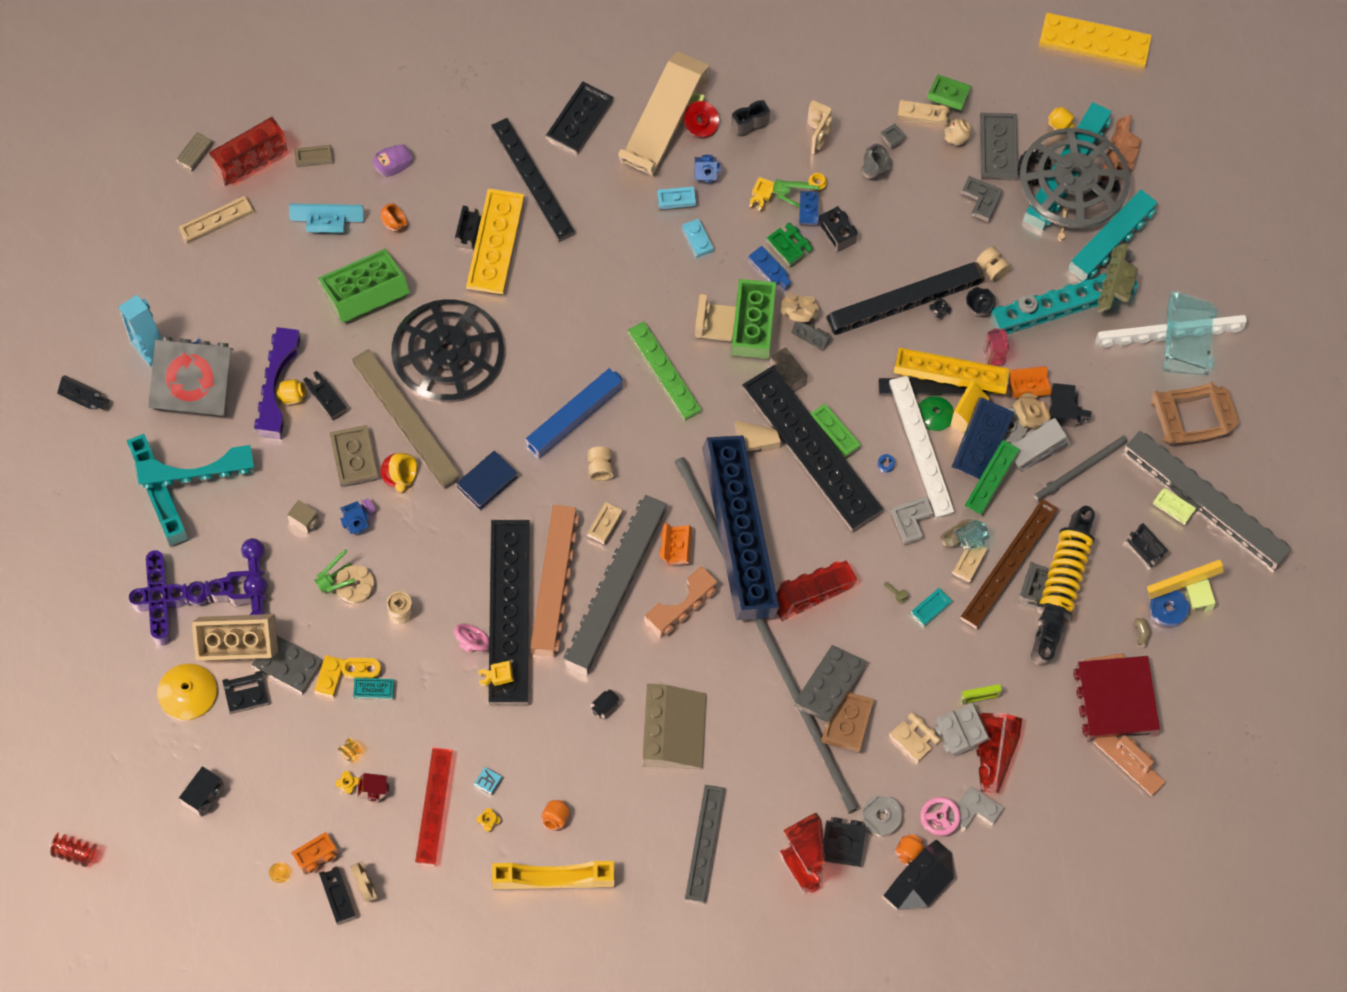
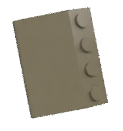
(673, 727)

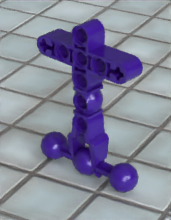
(254, 586)

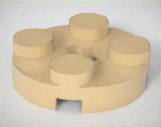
(799, 307)
(1031, 411)
(363, 590)
(364, 882)

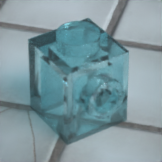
(972, 534)

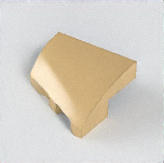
(758, 437)

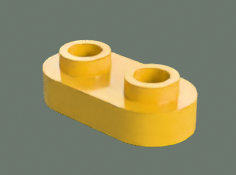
(361, 668)

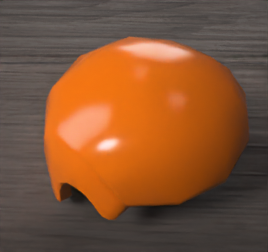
(393, 217)

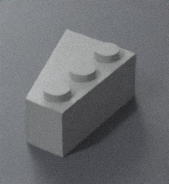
(1040, 443)

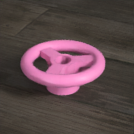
(469, 640)
(933, 816)

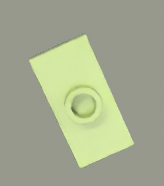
(1174, 506)

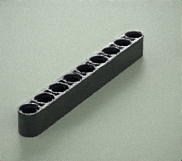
(905, 298)

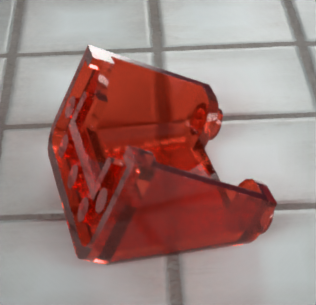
(806, 852)

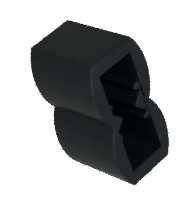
(750, 117)

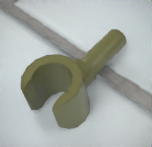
(900, 596)

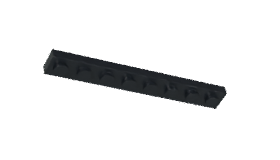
(533, 180)

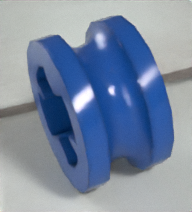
(881, 460)

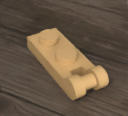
(923, 112)

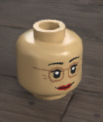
(957, 131)

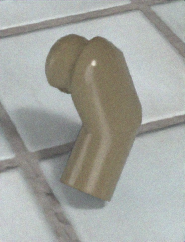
(1142, 625)

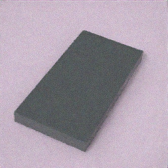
(998, 146)

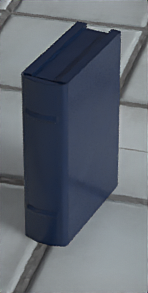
(486, 480)

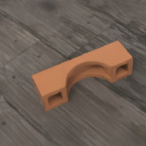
(664, 618)

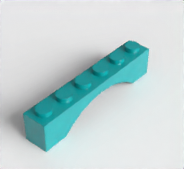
(153, 472)
(159, 495)

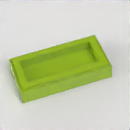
(980, 694)

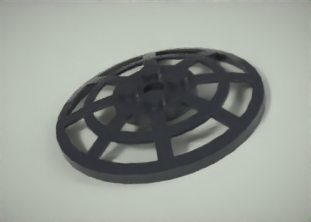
(447, 358)

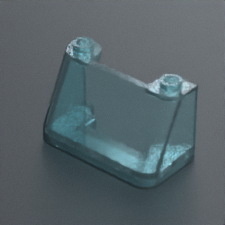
(1188, 335)

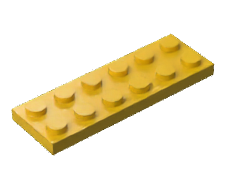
(1095, 40)
(495, 241)
(951, 370)

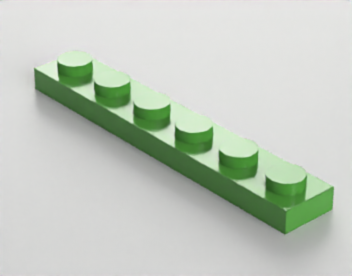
(664, 371)

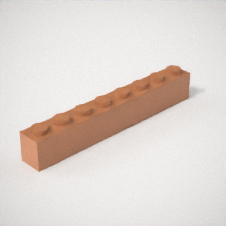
(553, 580)

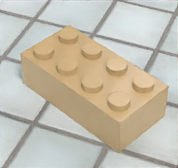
(235, 637)

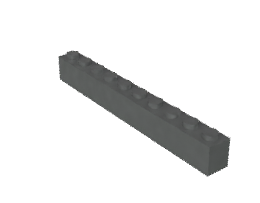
(1207, 500)
(615, 585)

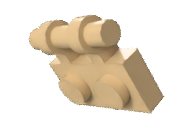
(910, 741)

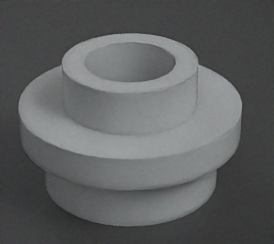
(1027, 308)

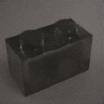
(789, 369)

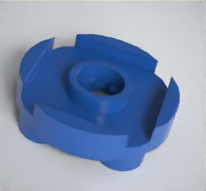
(1169, 618)

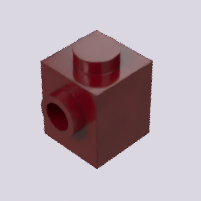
(372, 787)

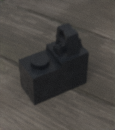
(1065, 406)

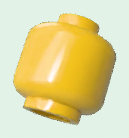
(1061, 118)
(291, 391)

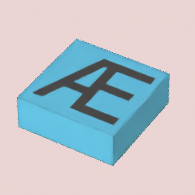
(487, 780)

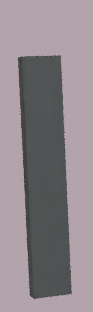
(704, 844)

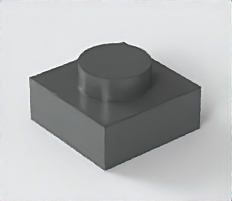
(892, 135)

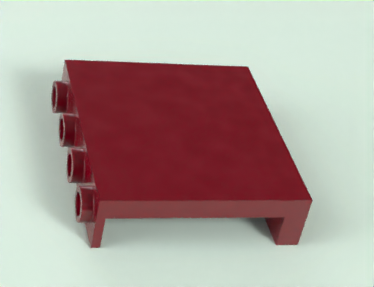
(1116, 697)

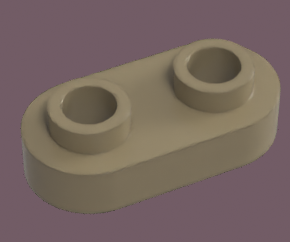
(949, 538)

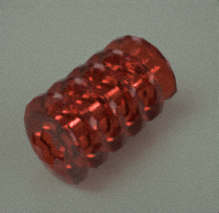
(71, 851)

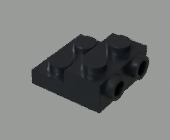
(844, 841)

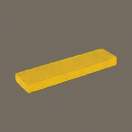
(1185, 579)

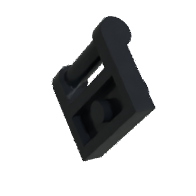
(246, 698)

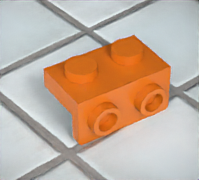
(1029, 380)
(676, 544)
(315, 853)

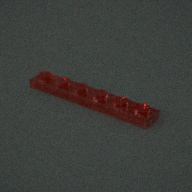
(433, 807)

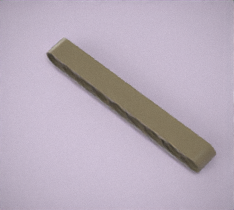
(405, 418)

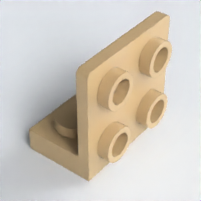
(820, 119)
(714, 320)

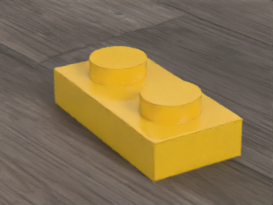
(329, 676)

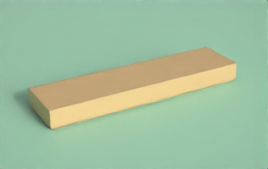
(216, 219)

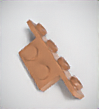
(1126, 143)
(1132, 761)

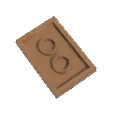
(849, 723)

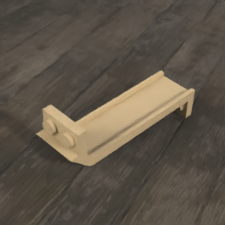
(663, 112)

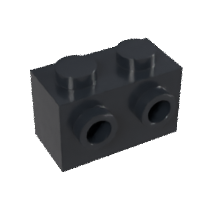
(201, 791)

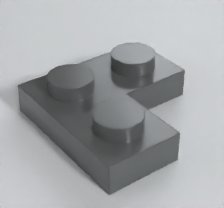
(985, 193)

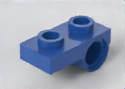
(809, 207)

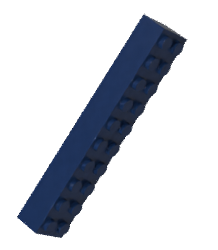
(740, 528)

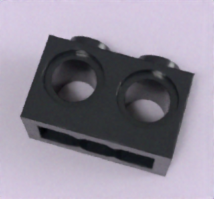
(834, 230)

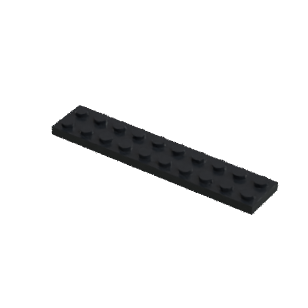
(812, 448)
(509, 608)

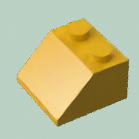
(966, 407)

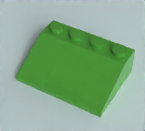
(364, 285)

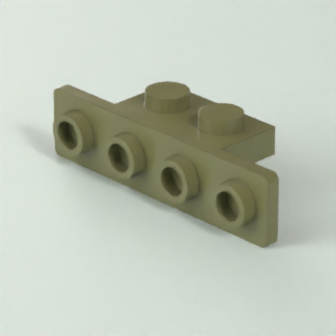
(1119, 279)

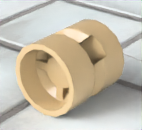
(993, 263)
(600, 463)
(399, 607)

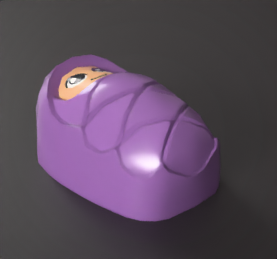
(392, 160)

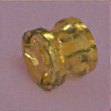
(350, 750)

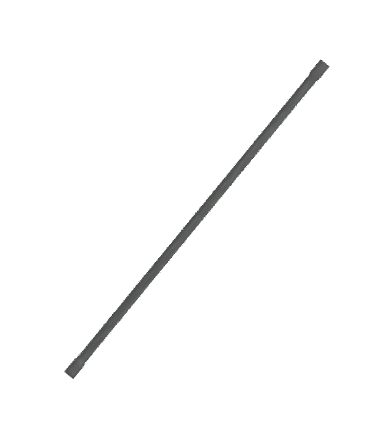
(846, 796)

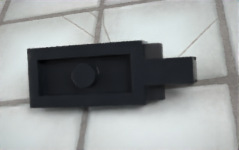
(81, 393)

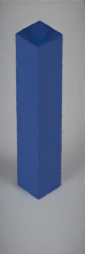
(574, 413)

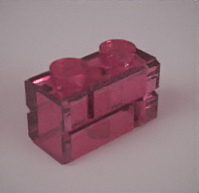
(996, 347)

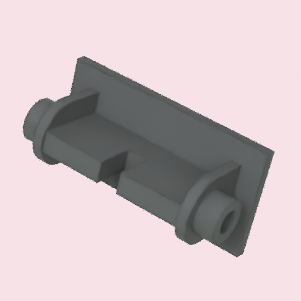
(807, 333)

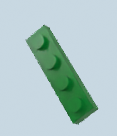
(992, 477)

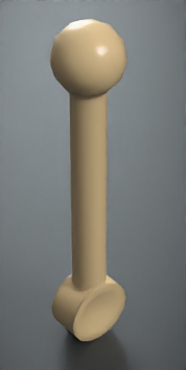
(1061, 235)

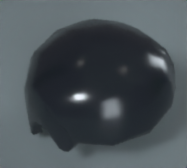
(980, 301)

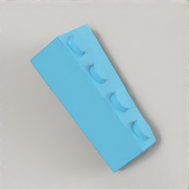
(140, 326)

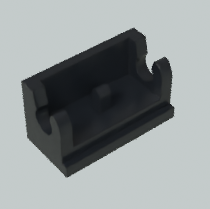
(467, 228)
(1147, 546)

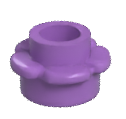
(366, 504)

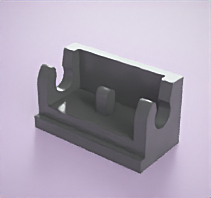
(1033, 585)

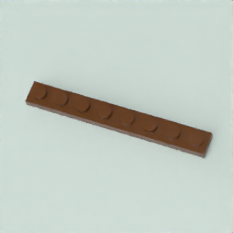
(1009, 563)

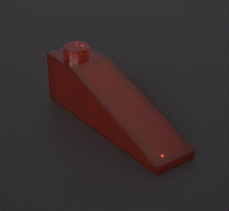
(998, 750)

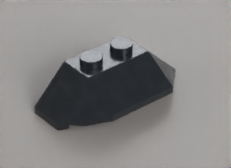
(922, 878)

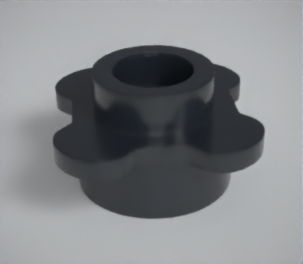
(940, 303)

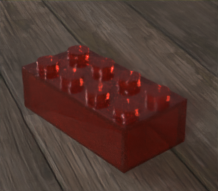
(248, 151)

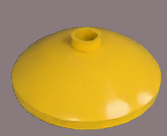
(187, 703)

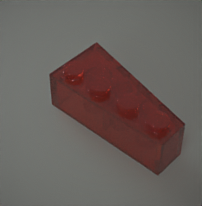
(813, 588)

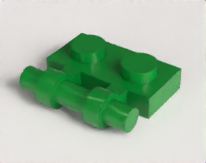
(784, 245)

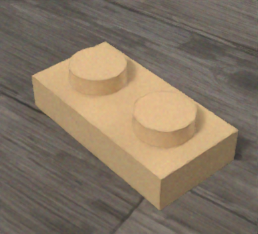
(604, 522)
(969, 563)

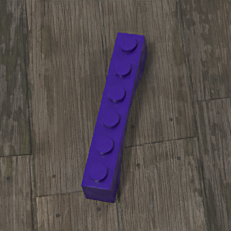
(285, 348)

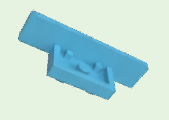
(326, 216)

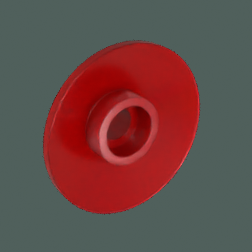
(708, 115)

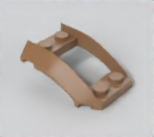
(1169, 417)

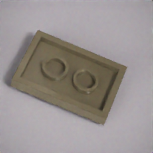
(353, 455)

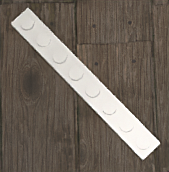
(1158, 332)
(921, 447)

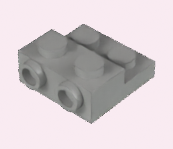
(961, 730)

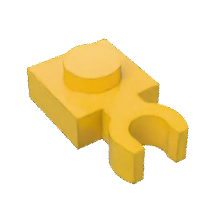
(762, 191)
(499, 674)

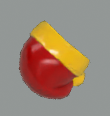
(399, 470)

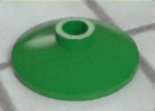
(936, 421)

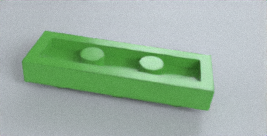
(835, 430)

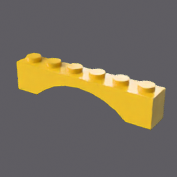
(584, 875)

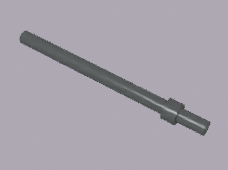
(1052, 487)

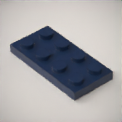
(982, 437)

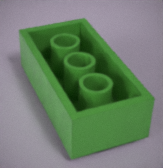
(753, 319)

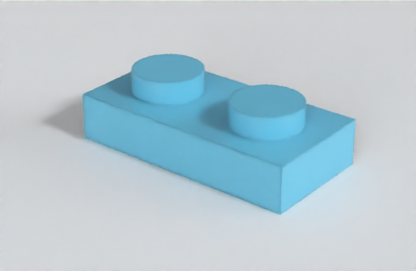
(676, 197)
(697, 238)

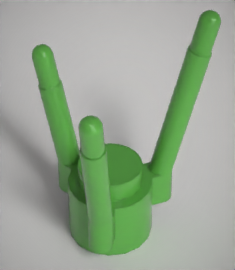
(783, 187)
(325, 582)

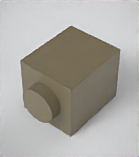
(303, 517)

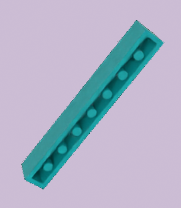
(1094, 120)

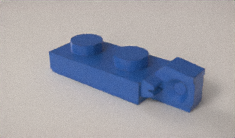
(769, 267)

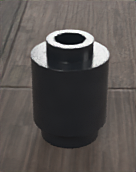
(604, 703)

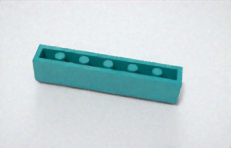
(1114, 233)

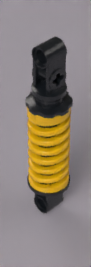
(1063, 583)

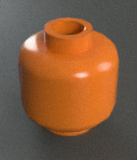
(555, 814)
(909, 848)

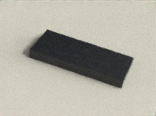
(579, 117)

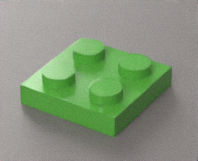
(949, 92)

